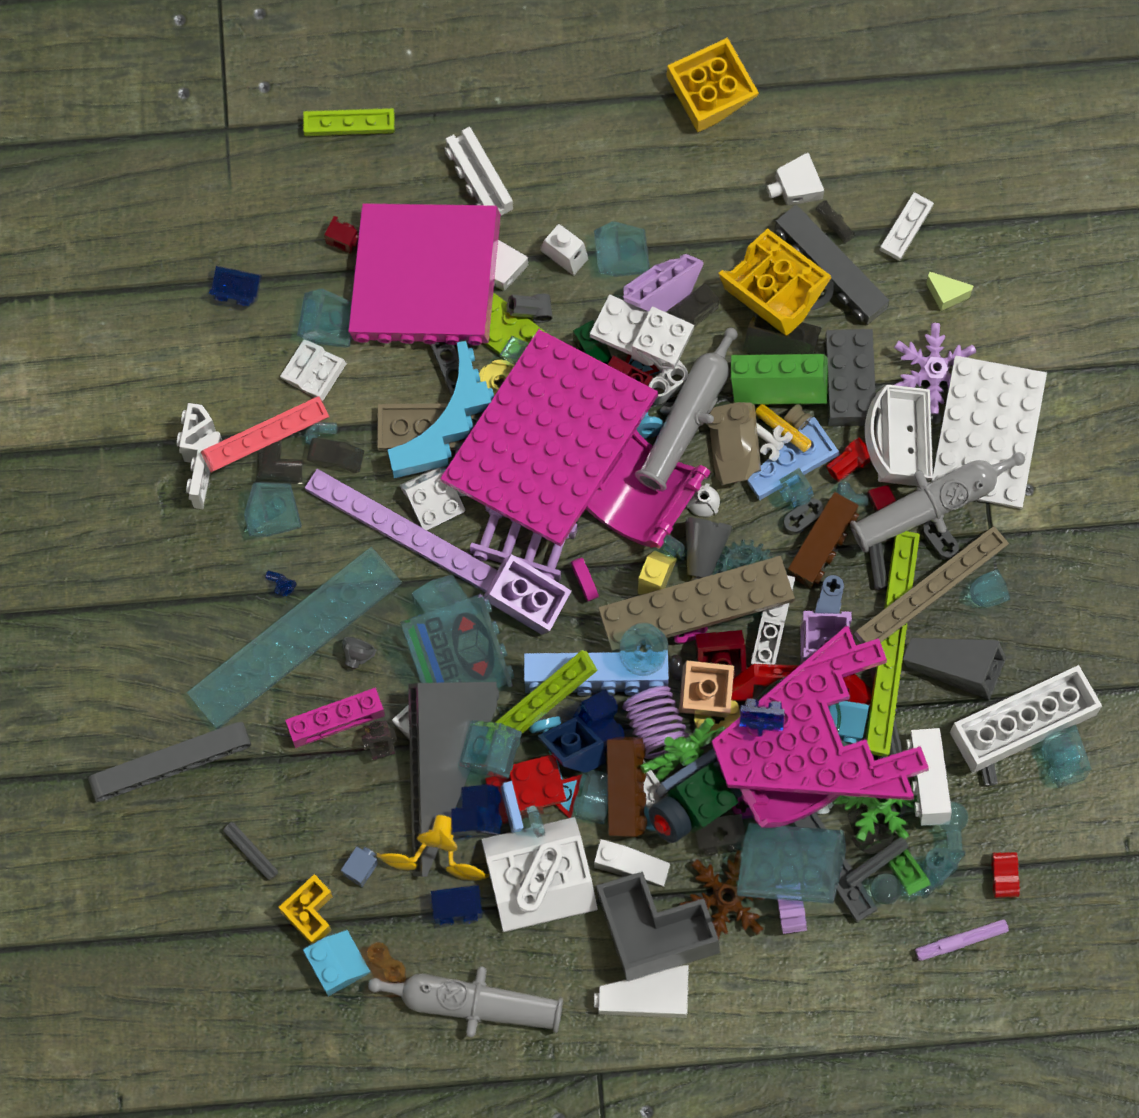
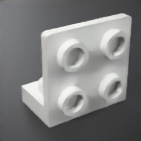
(432, 499)

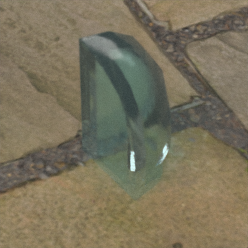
(989, 589)

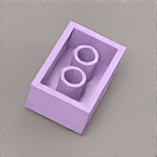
(527, 594)

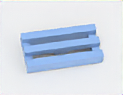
(511, 807)

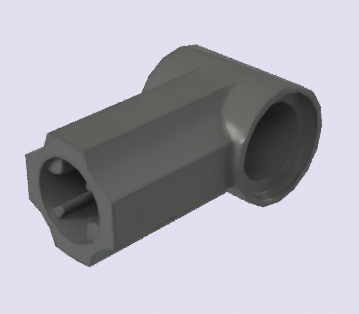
(535, 307)

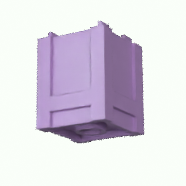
(818, 625)

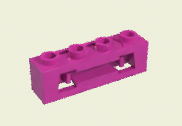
(335, 717)

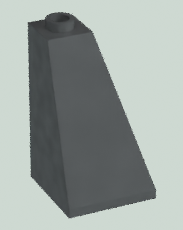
(958, 662)

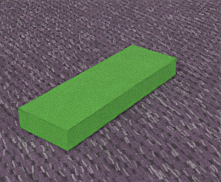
(908, 872)

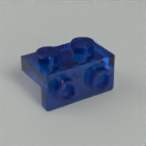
(235, 285)

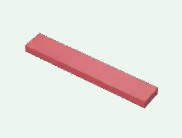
(264, 434)

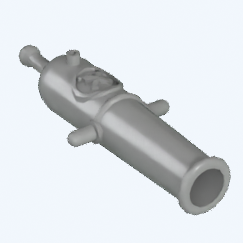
(687, 414)
(932, 501)
(473, 1001)

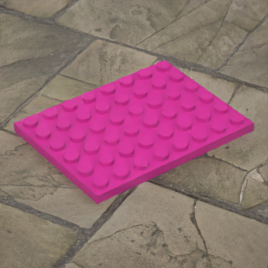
(549, 437)

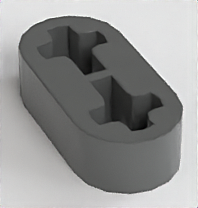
(800, 512)
(936, 543)

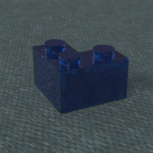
(598, 715)
(479, 811)

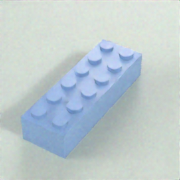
(610, 673)

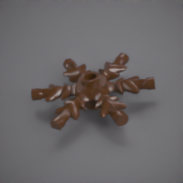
(721, 889)

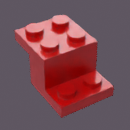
(534, 783)

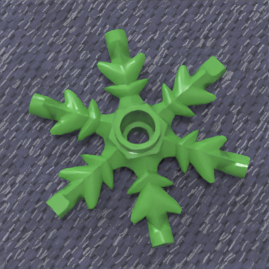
(682, 750)
(874, 808)

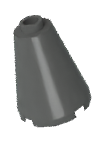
(704, 545)

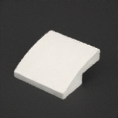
(313, 369)

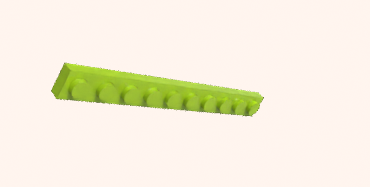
(888, 674)

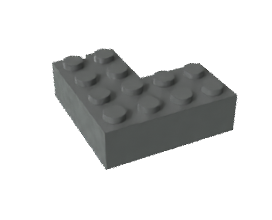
(654, 940)

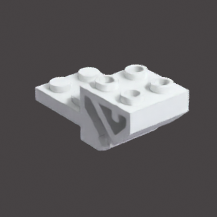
(643, 334)
(196, 436)

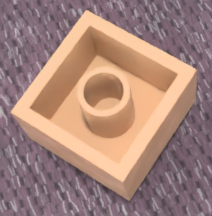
(706, 689)

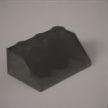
(767, 340)

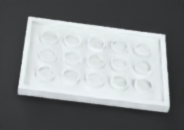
(989, 418)

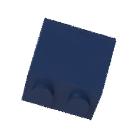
(575, 745)

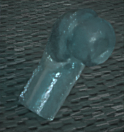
(318, 429)
(846, 491)

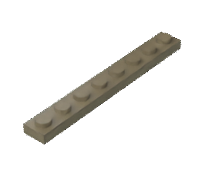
(933, 587)

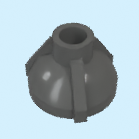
(357, 651)

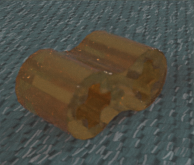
(386, 963)

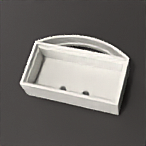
(896, 411)

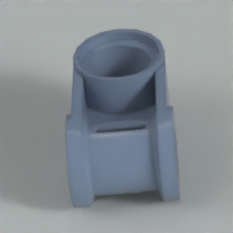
(830, 601)

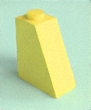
(655, 572)

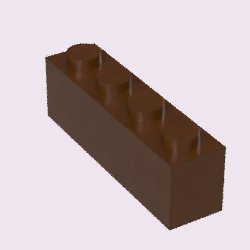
(822, 540)
(626, 786)

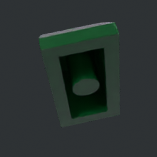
(591, 346)

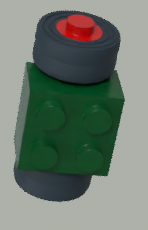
(693, 803)

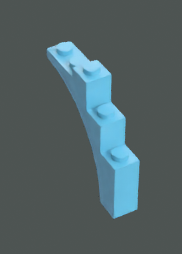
(430, 448)

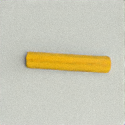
(774, 420)

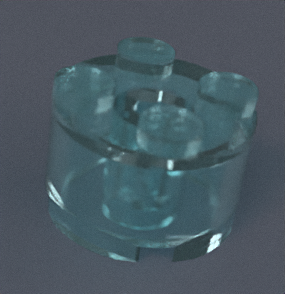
(652, 639)

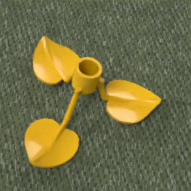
(441, 838)

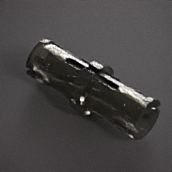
(835, 221)

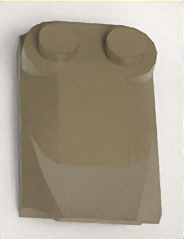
(734, 442)

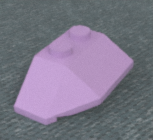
(664, 284)

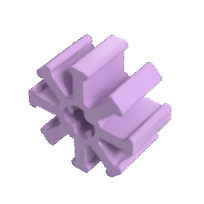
(792, 916)

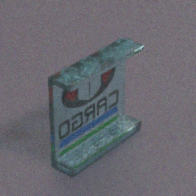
(458, 644)

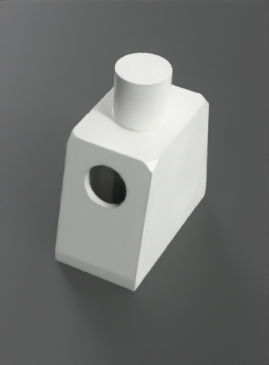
(797, 182)
(562, 248)
(508, 265)

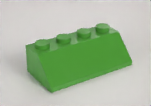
(780, 378)

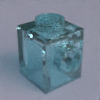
(796, 488)

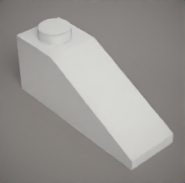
(627, 861)

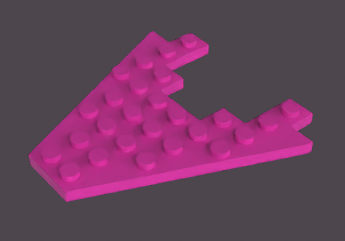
(808, 750)

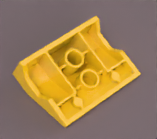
(776, 282)

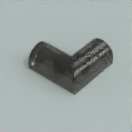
(277, 470)

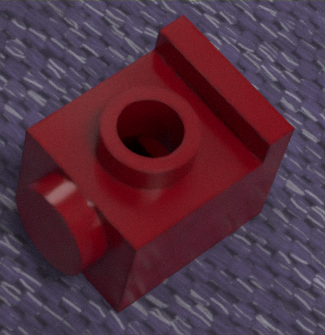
(341, 235)

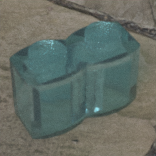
(594, 797)

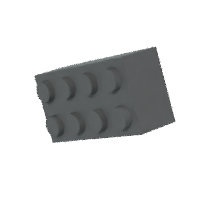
(850, 376)

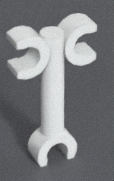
(774, 441)

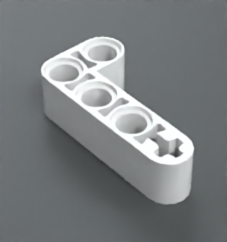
(669, 385)

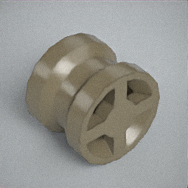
(797, 417)

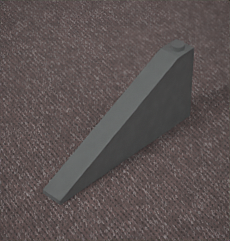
(437, 735)

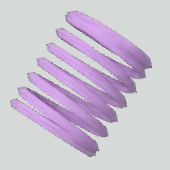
(660, 717)

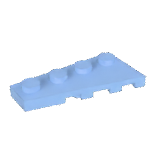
(792, 458)

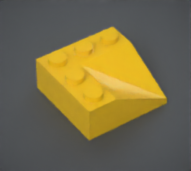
(711, 84)

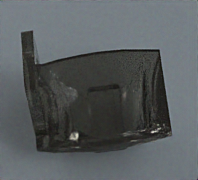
(874, 842)

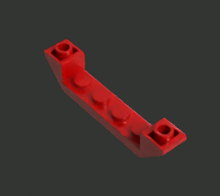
(768, 673)

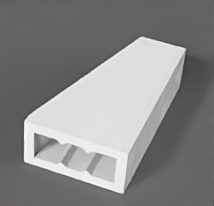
(653, 995)

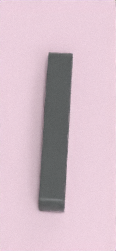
(169, 761)

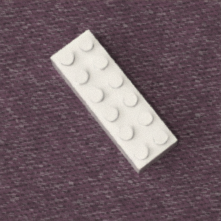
(1025, 719)

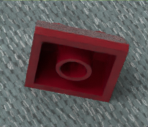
(723, 649)

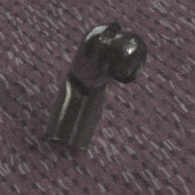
(676, 666)

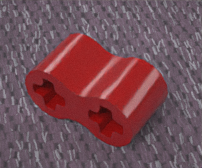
(1005, 874)

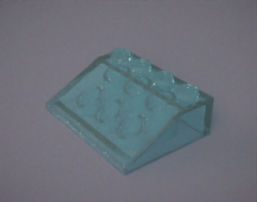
(791, 863)

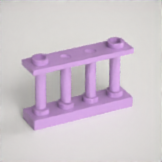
(483, 551)

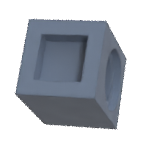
(360, 866)

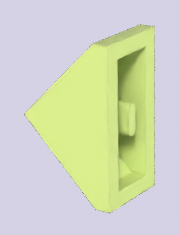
(947, 290)

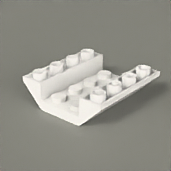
(509, 862)

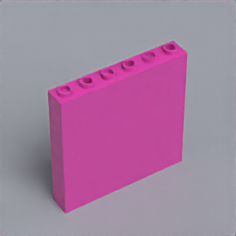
(425, 273)

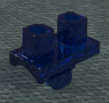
(762, 718)

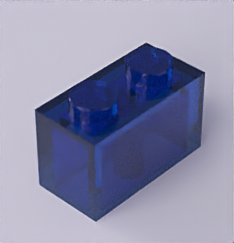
(456, 905)

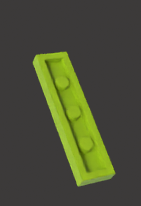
(349, 122)

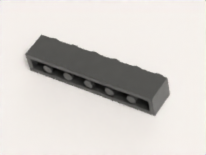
(847, 279)

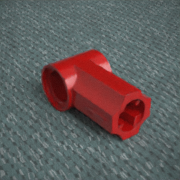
(853, 457)

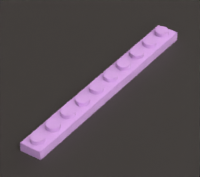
(401, 530)

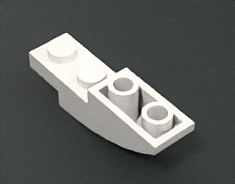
(770, 633)

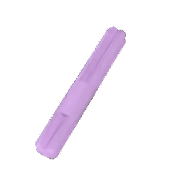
(961, 940)

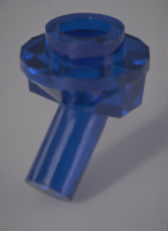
(284, 585)

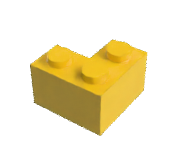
(303, 906)

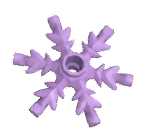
(926, 363)

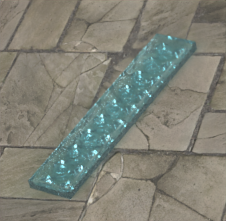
(294, 638)

